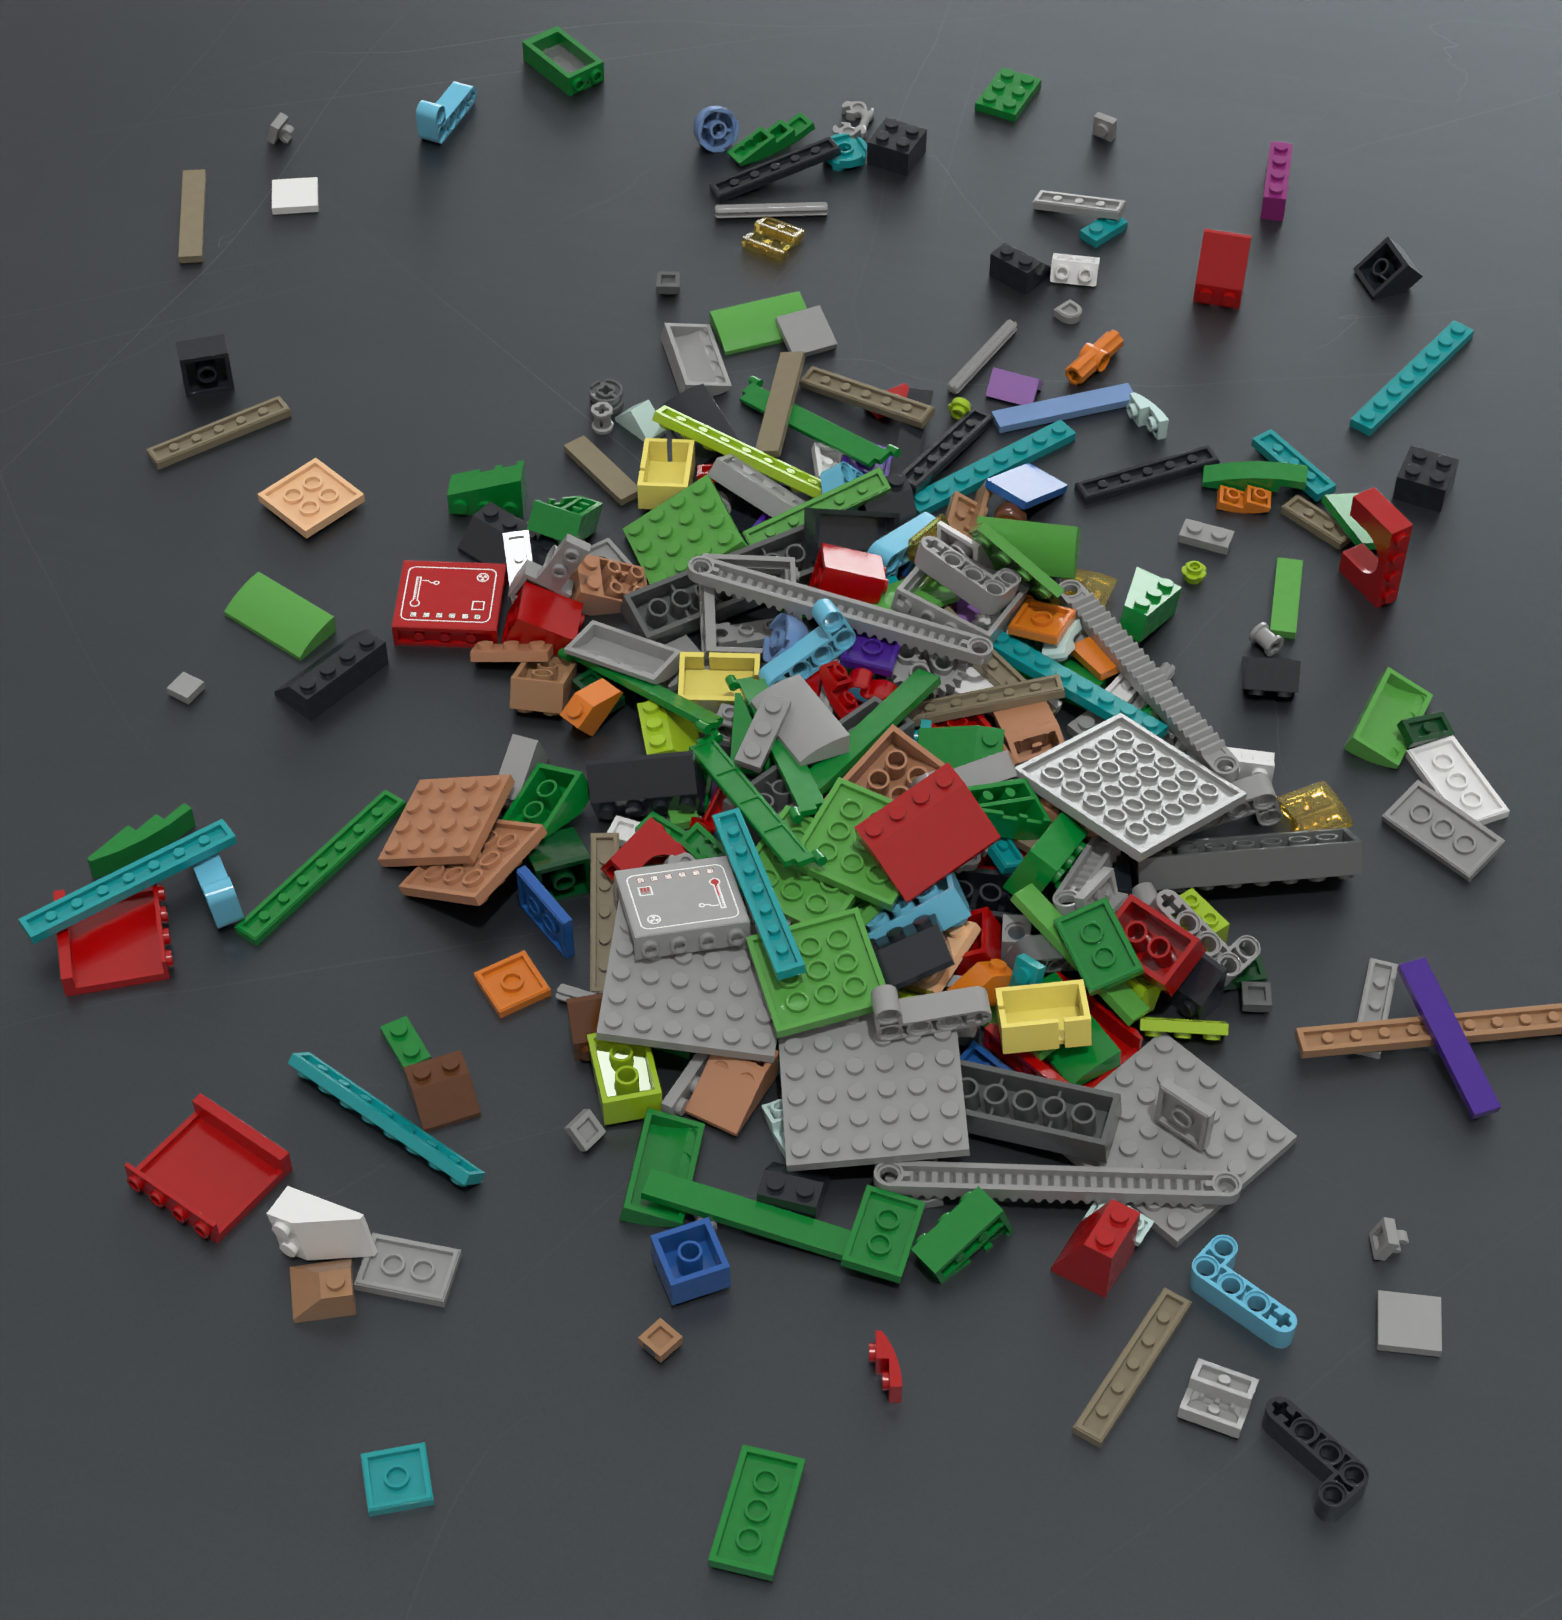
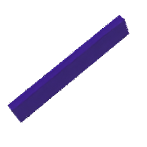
(1448, 1038)

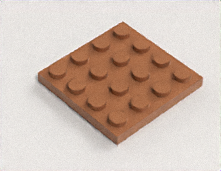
(446, 821)
(474, 882)

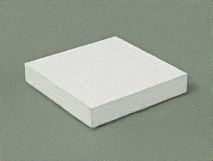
(295, 195)

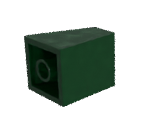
(561, 865)

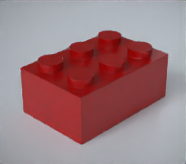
(1160, 944)

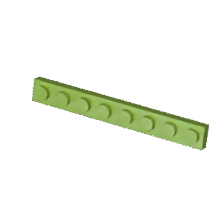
(717, 441)

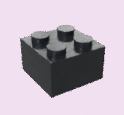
(896, 146)
(205, 365)
(1425, 479)

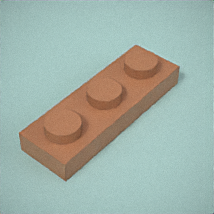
(511, 652)

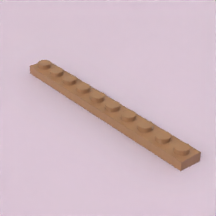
(1412, 1033)

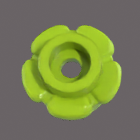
(959, 407)
(1194, 572)

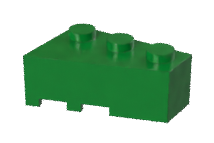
(501, 486)
(571, 516)
(1148, 604)
(1012, 808)
(1049, 855)
(961, 1234)

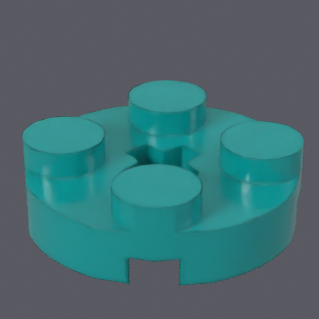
(853, 154)

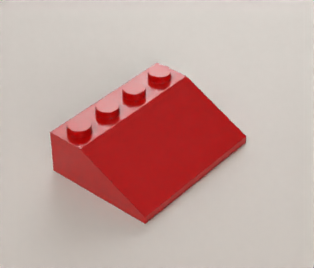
(927, 833)

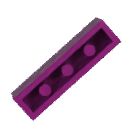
(1276, 181)

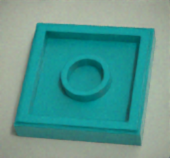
(397, 1479)

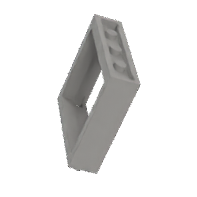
(762, 564)
(913, 605)

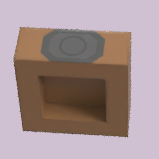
(660, 1340)

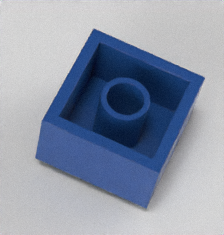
(690, 1261)

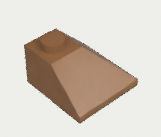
(322, 1290)

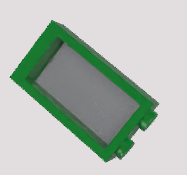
(563, 60)

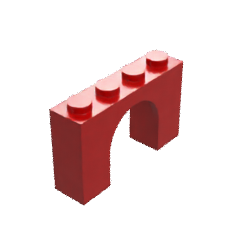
(1391, 532)
(646, 847)

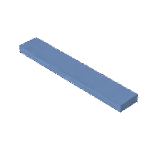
(1062, 408)

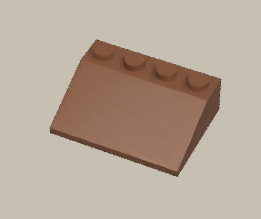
(892, 764)

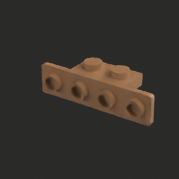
(963, 511)

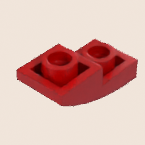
(835, 681)
(886, 1365)

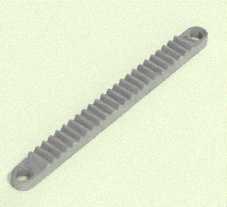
(859, 615)
(1149, 681)
(1092, 859)
(1060, 1182)

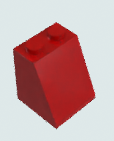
(849, 573)
(542, 617)
(1099, 1248)

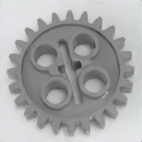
(950, 676)

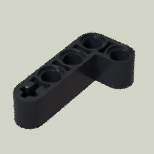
(1285, 1422)

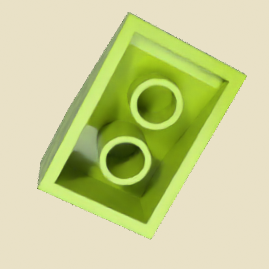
(624, 1080)

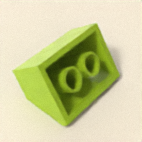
(665, 730)

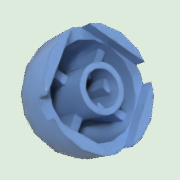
(716, 128)
(785, 633)

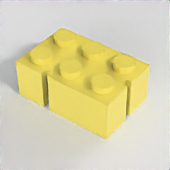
(664, 479)
(709, 686)
(1043, 1016)

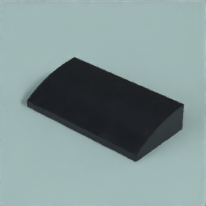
(701, 406)
(846, 528)

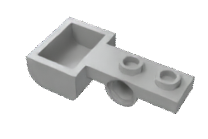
(557, 569)

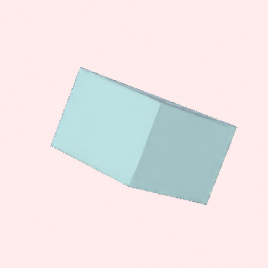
(639, 421)

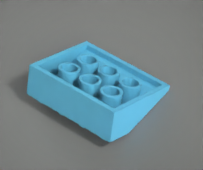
(943, 899)

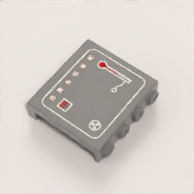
(682, 907)

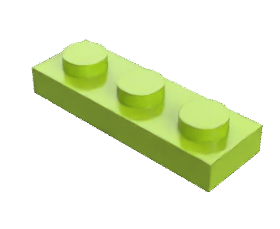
(1183, 1027)

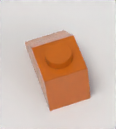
(591, 706)
(988, 975)

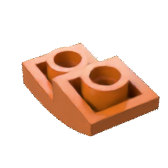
(1248, 501)

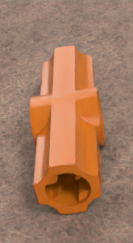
(1094, 357)

